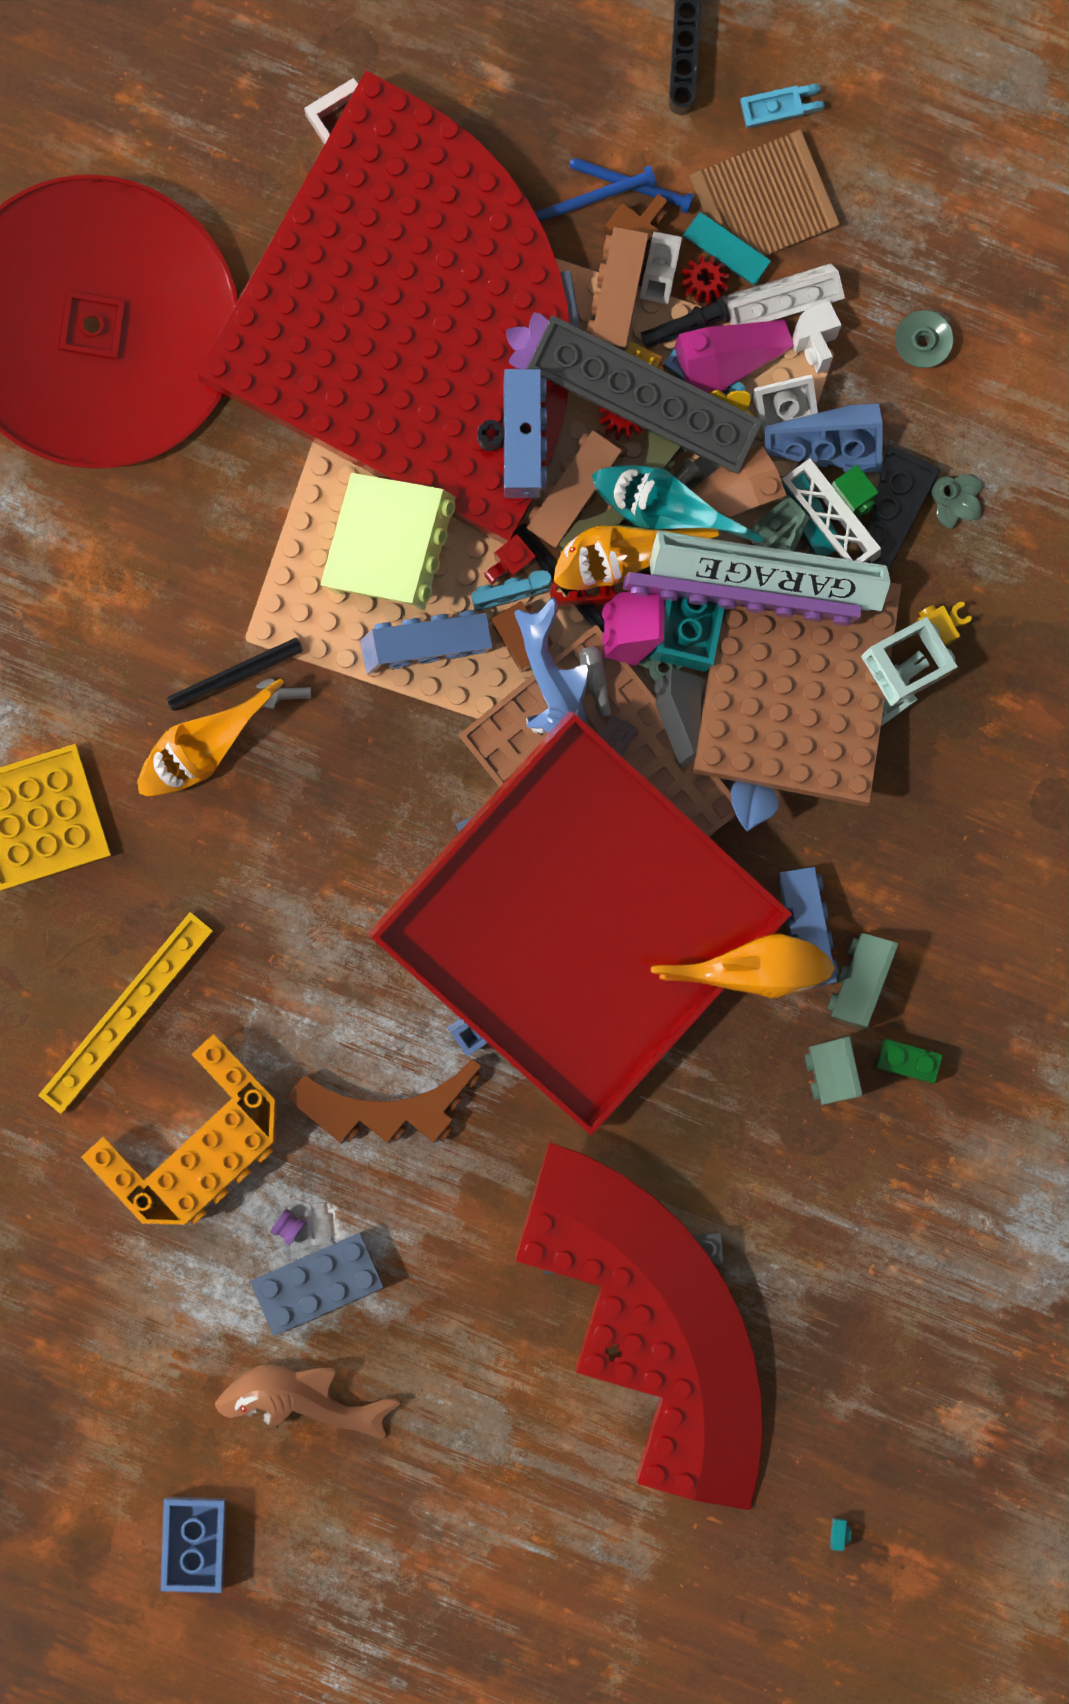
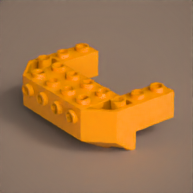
(208, 1159)

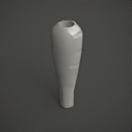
(597, 678)

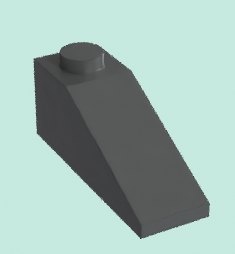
(680, 711)

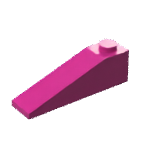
(724, 354)

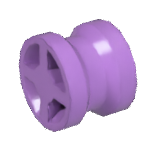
(288, 1227)

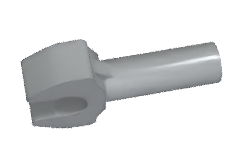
(283, 693)

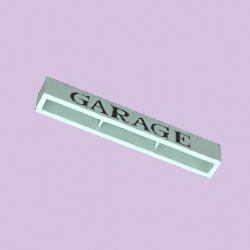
(769, 570)

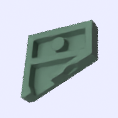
(782, 526)

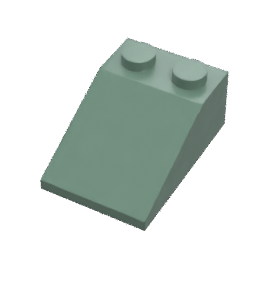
(833, 1071)

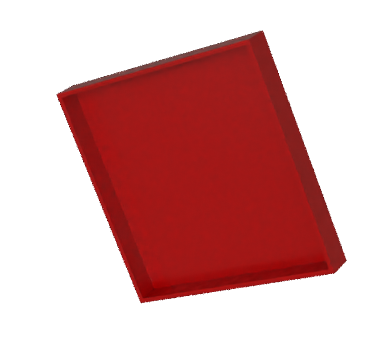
(560, 908)

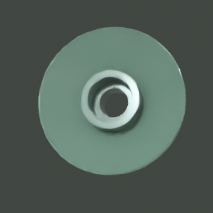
(926, 325)

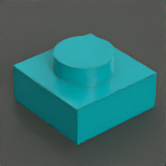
(839, 1534)

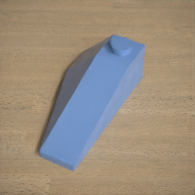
(831, 438)

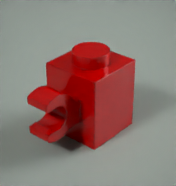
(512, 559)

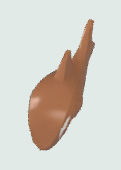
(305, 1392)

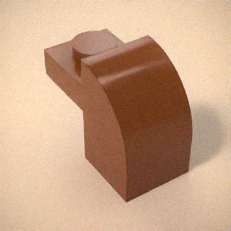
(628, 219)

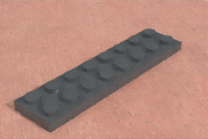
(644, 395)

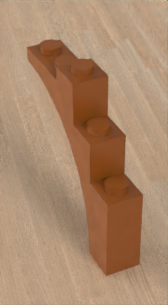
(341, 1114)

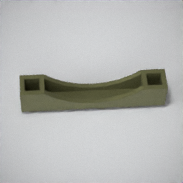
(661, 455)

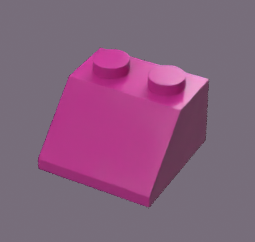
(632, 626)

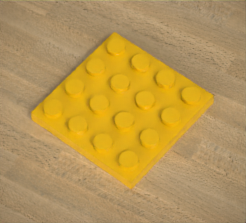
(47, 818)

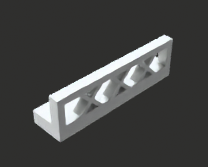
(784, 296)
(839, 509)

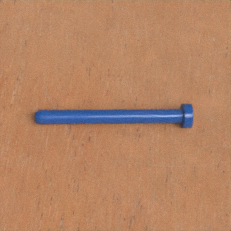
(611, 176)
(598, 195)

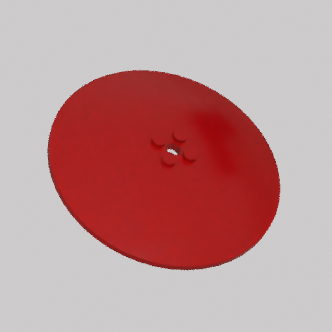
(160, 303)

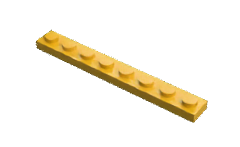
(125, 1013)

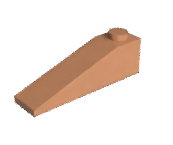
(741, 493)

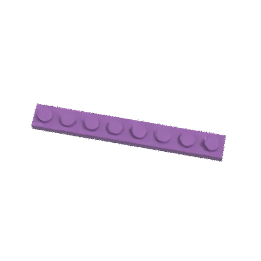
(730, 597)

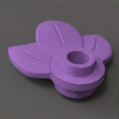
(525, 340)

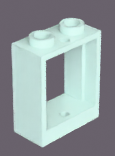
(887, 675)

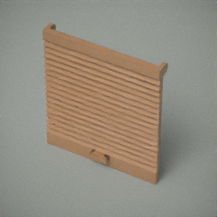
(767, 195)

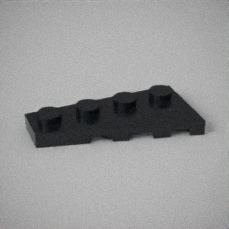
(900, 497)

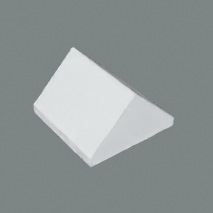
(785, 401)

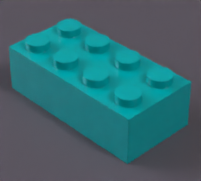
(689, 634)

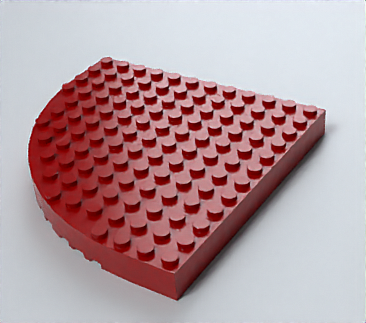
(393, 305)

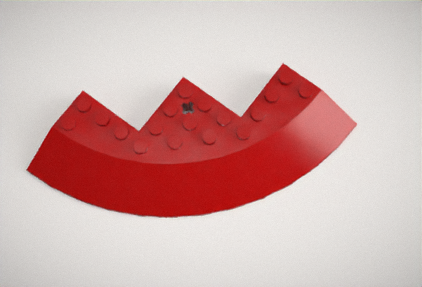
(665, 1313)

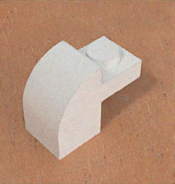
(660, 267)
(813, 330)

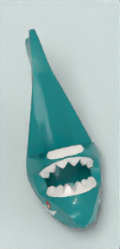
(660, 501)

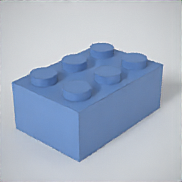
(193, 1544)

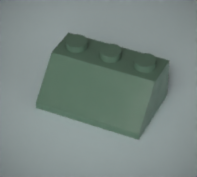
(862, 980)

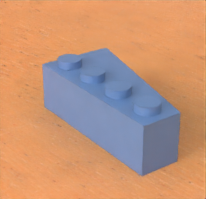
(425, 640)
(802, 898)

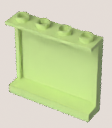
(388, 540)

